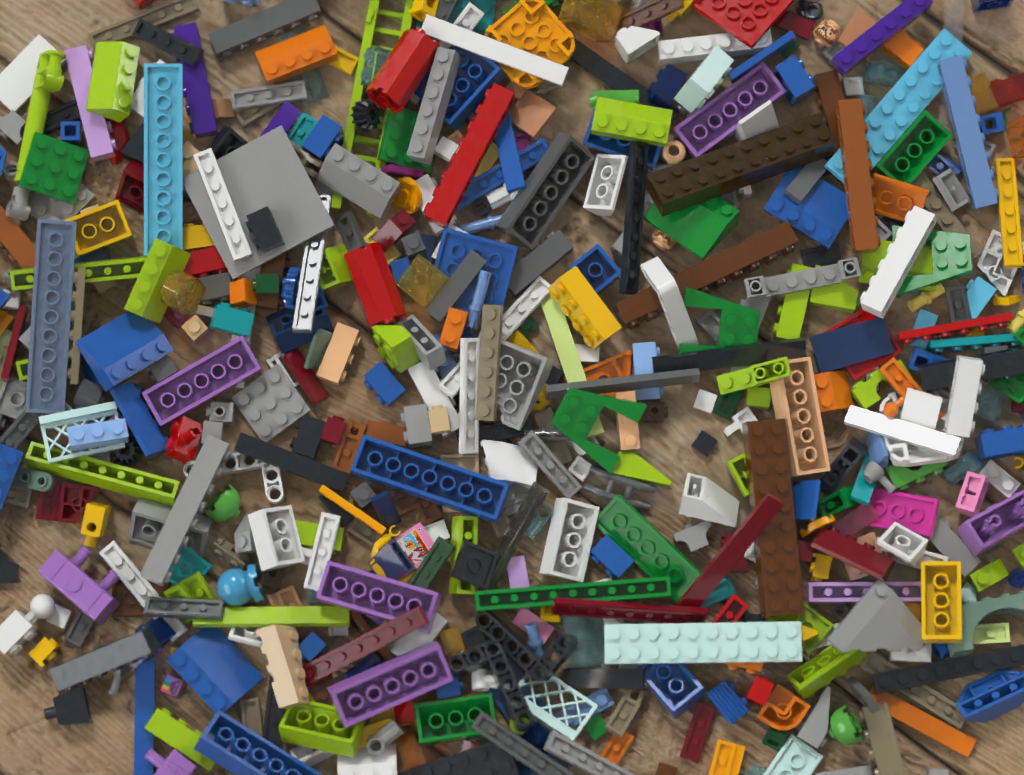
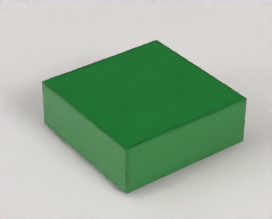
(595, 727)

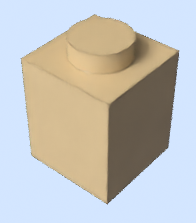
(195, 329)
(439, 420)

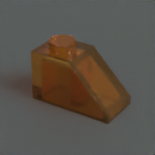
(409, 749)

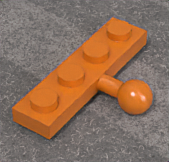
(900, 381)

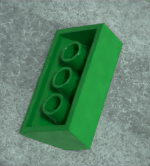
(913, 149)
(451, 719)

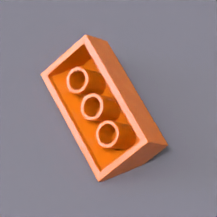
(297, 55)

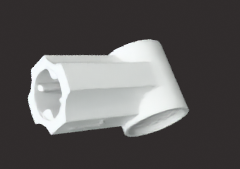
(500, 197)
(483, 681)

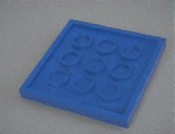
(500, 262)

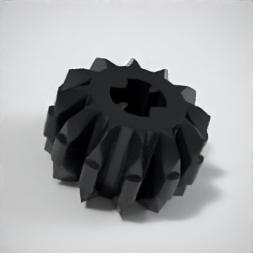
(365, 115)
(127, 458)

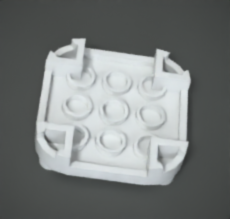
(909, 455)

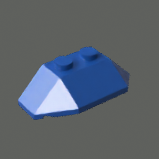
(992, 696)

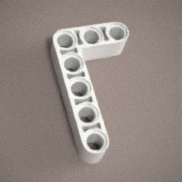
(670, 300)
(240, 466)

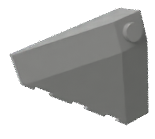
(520, 382)
(878, 622)

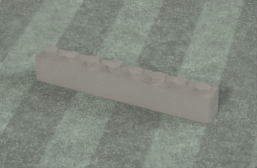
(185, 511)

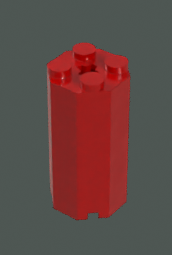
(403, 70)
(375, 285)

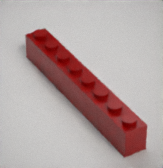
(469, 156)

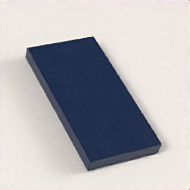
(851, 345)

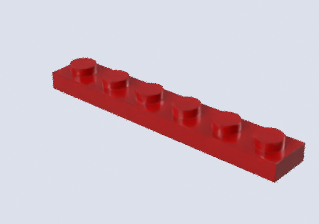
(962, 327)

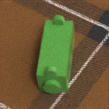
(623, 95)

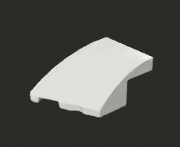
(992, 263)
(509, 463)

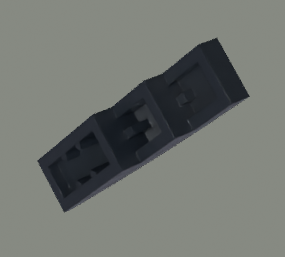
(605, 678)

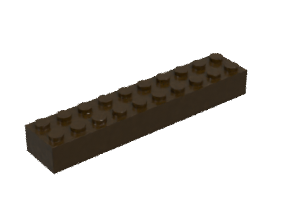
(740, 164)

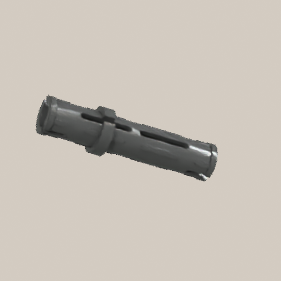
(545, 432)

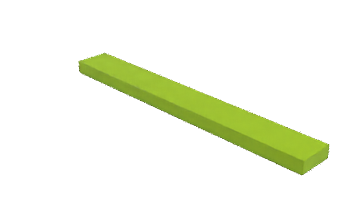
(280, 615)

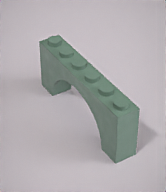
(977, 611)

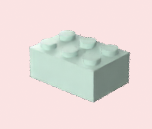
(703, 80)

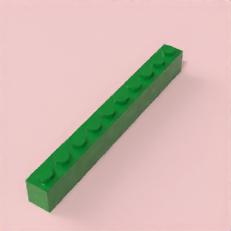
(544, 595)

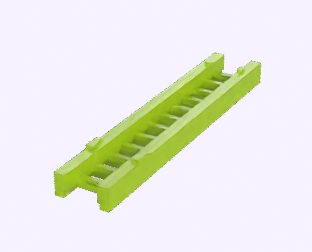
(350, 136)

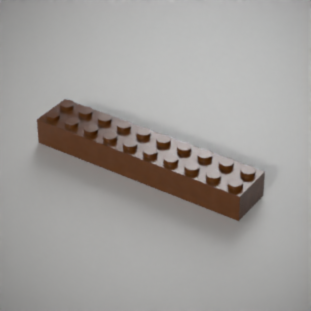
(712, 272)
(777, 544)

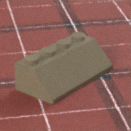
(882, 740)

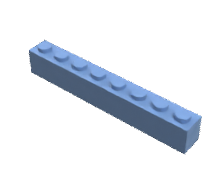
(967, 132)

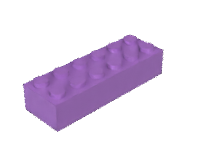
(720, 116)
(202, 381)
(374, 594)
(390, 684)

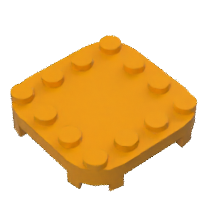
(534, 30)

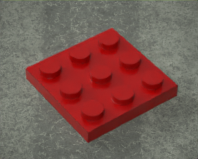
(858, 370)

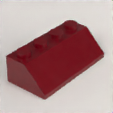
(853, 553)

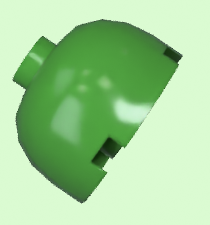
(224, 505)
(845, 726)

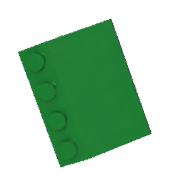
(698, 226)

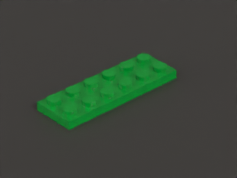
(647, 545)

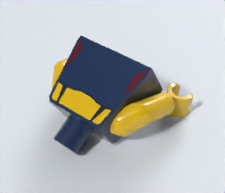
(390, 559)

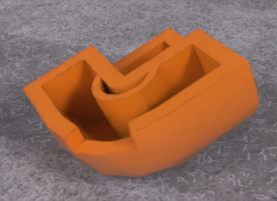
(783, 709)

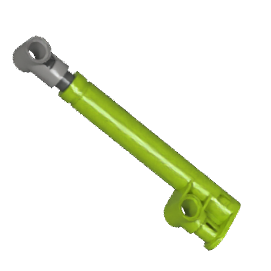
(46, 81)

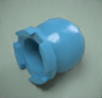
(239, 586)

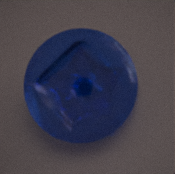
(1016, 578)

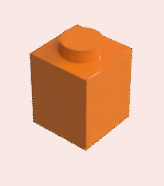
(242, 293)

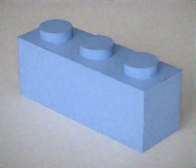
(642, 364)
(97, 434)

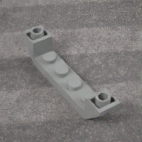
(802, 280)

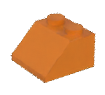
(833, 391)

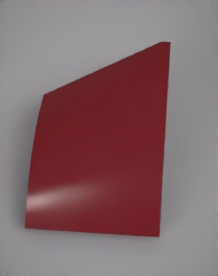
(64, 502)

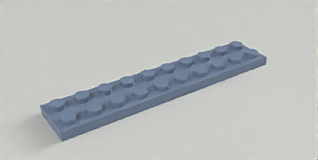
(50, 316)

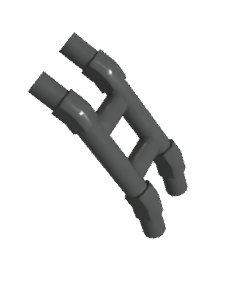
(612, 479)

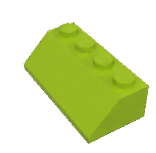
(112, 80)
(631, 122)
(160, 262)
(869, 263)
(822, 669)
(320, 728)

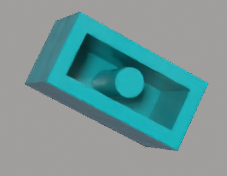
(232, 320)

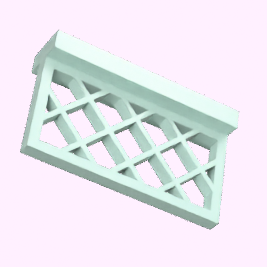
(73, 417)
(546, 719)

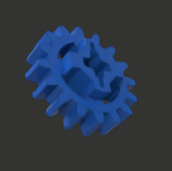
(290, 287)

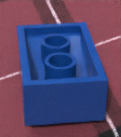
(805, 500)
(673, 686)

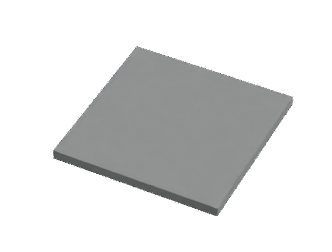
(257, 177)

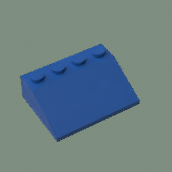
(471, 83)
(817, 216)
(123, 348)
(215, 669)

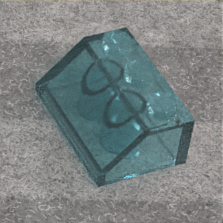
(590, 640)

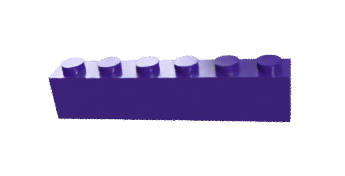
(879, 34)
(197, 87)

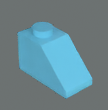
(978, 295)

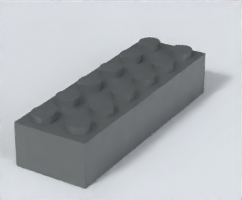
(546, 191)

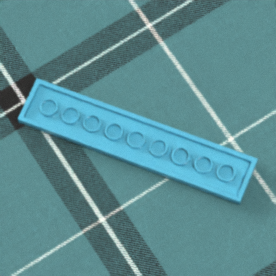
(905, 100)
(163, 154)

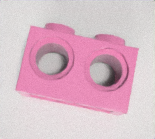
(972, 494)

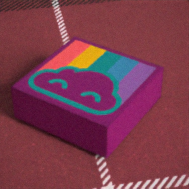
(172, 686)

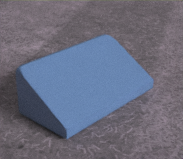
(877, 449)

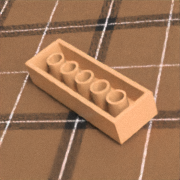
(798, 403)

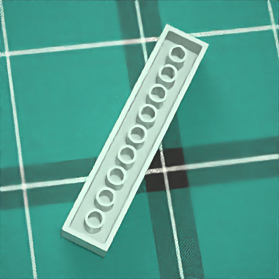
(703, 643)

